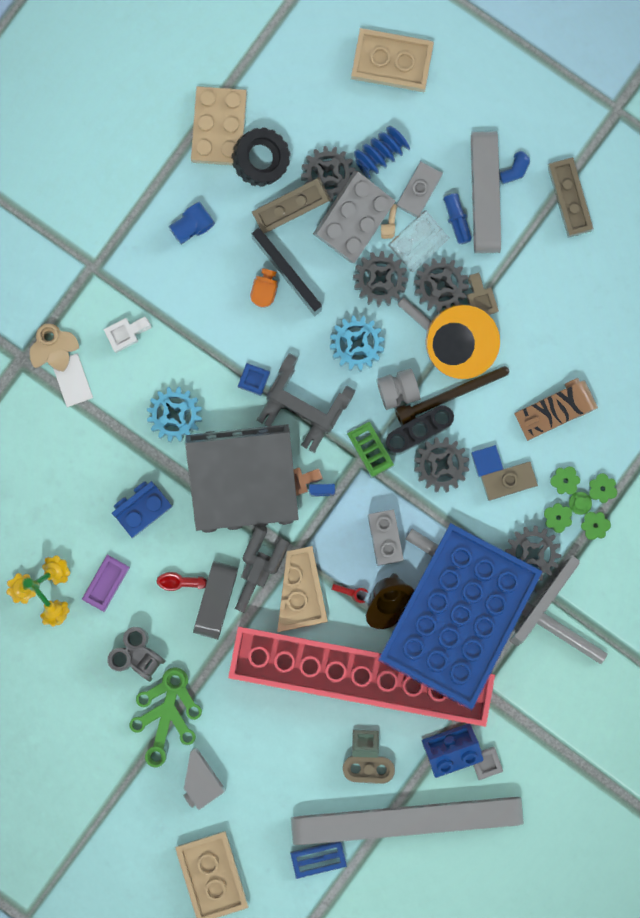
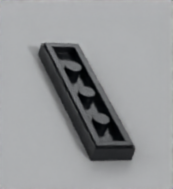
(286, 271)

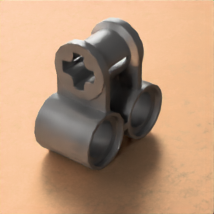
(137, 656)

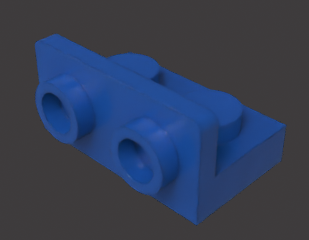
(141, 508)
(452, 750)

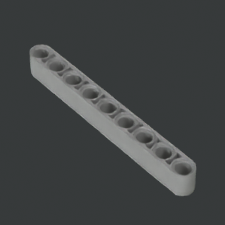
(407, 820)

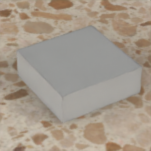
(490, 764)

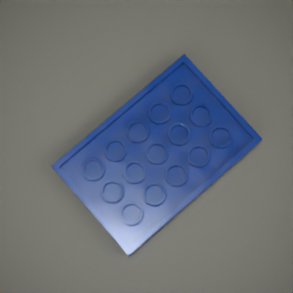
(460, 616)

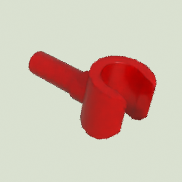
(350, 592)

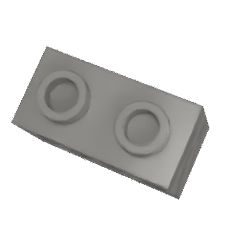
(385, 537)

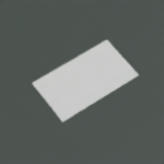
(73, 382)

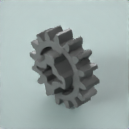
(334, 165)
(387, 287)
(449, 290)
(452, 471)
(525, 544)

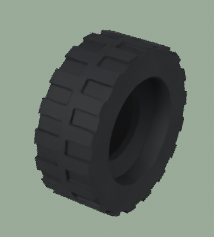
(274, 143)

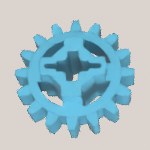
(366, 350)
(184, 407)

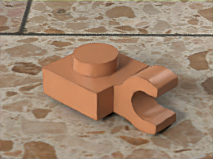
(302, 480)

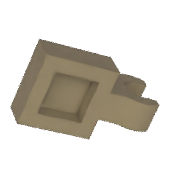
(481, 297)

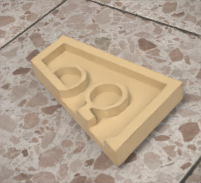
(301, 592)

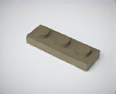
(570, 197)
(291, 205)

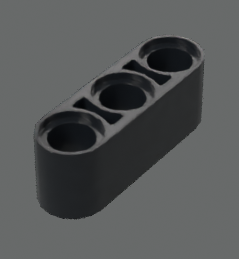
(428, 421)

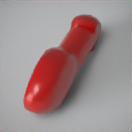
(173, 581)

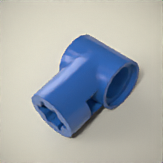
(194, 221)

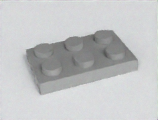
(354, 217)

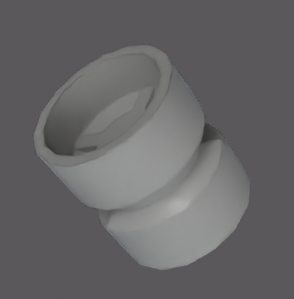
(398, 389)

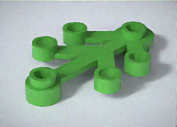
(167, 713)

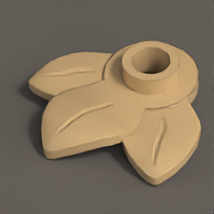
(53, 351)

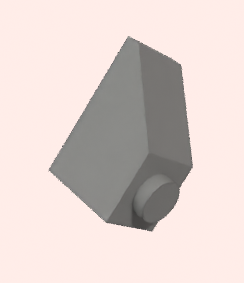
(201, 782)

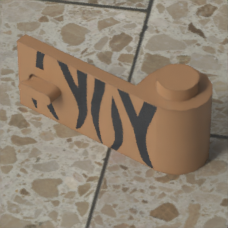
(556, 409)

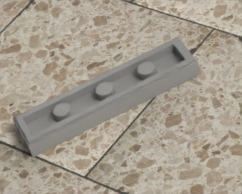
(544, 601)

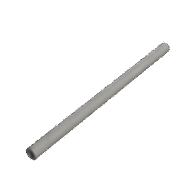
(545, 621)

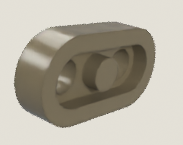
(368, 769)

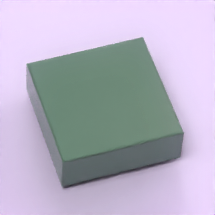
(365, 743)

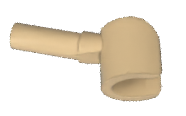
(388, 230)

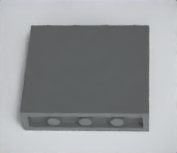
(241, 478)

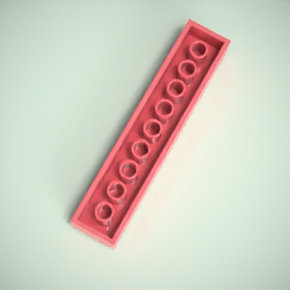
(343, 675)

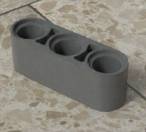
(215, 600)

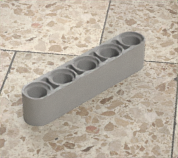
(485, 192)

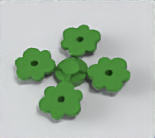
(580, 503)

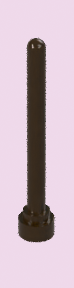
(407, 413)

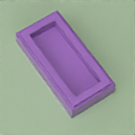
(105, 583)

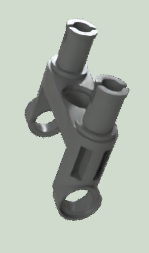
(280, 399)

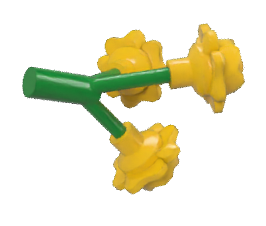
(24, 588)

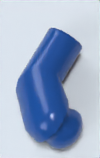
(518, 170)

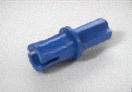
(457, 218)

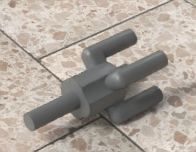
(259, 565)

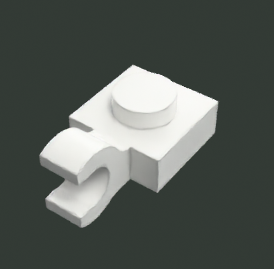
(124, 334)

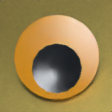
(462, 341)

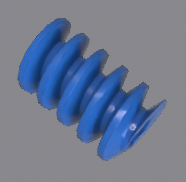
(380, 150)

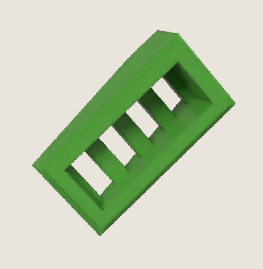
(373, 471)

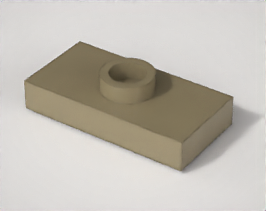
(509, 481)

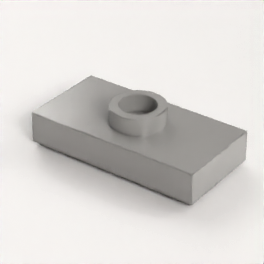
(419, 189)

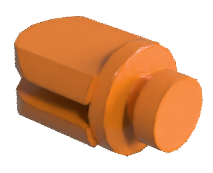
(264, 288)

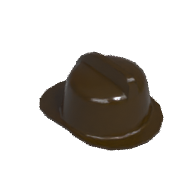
(388, 602)

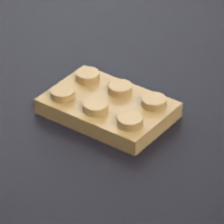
(392, 60)
(217, 124)
(211, 876)

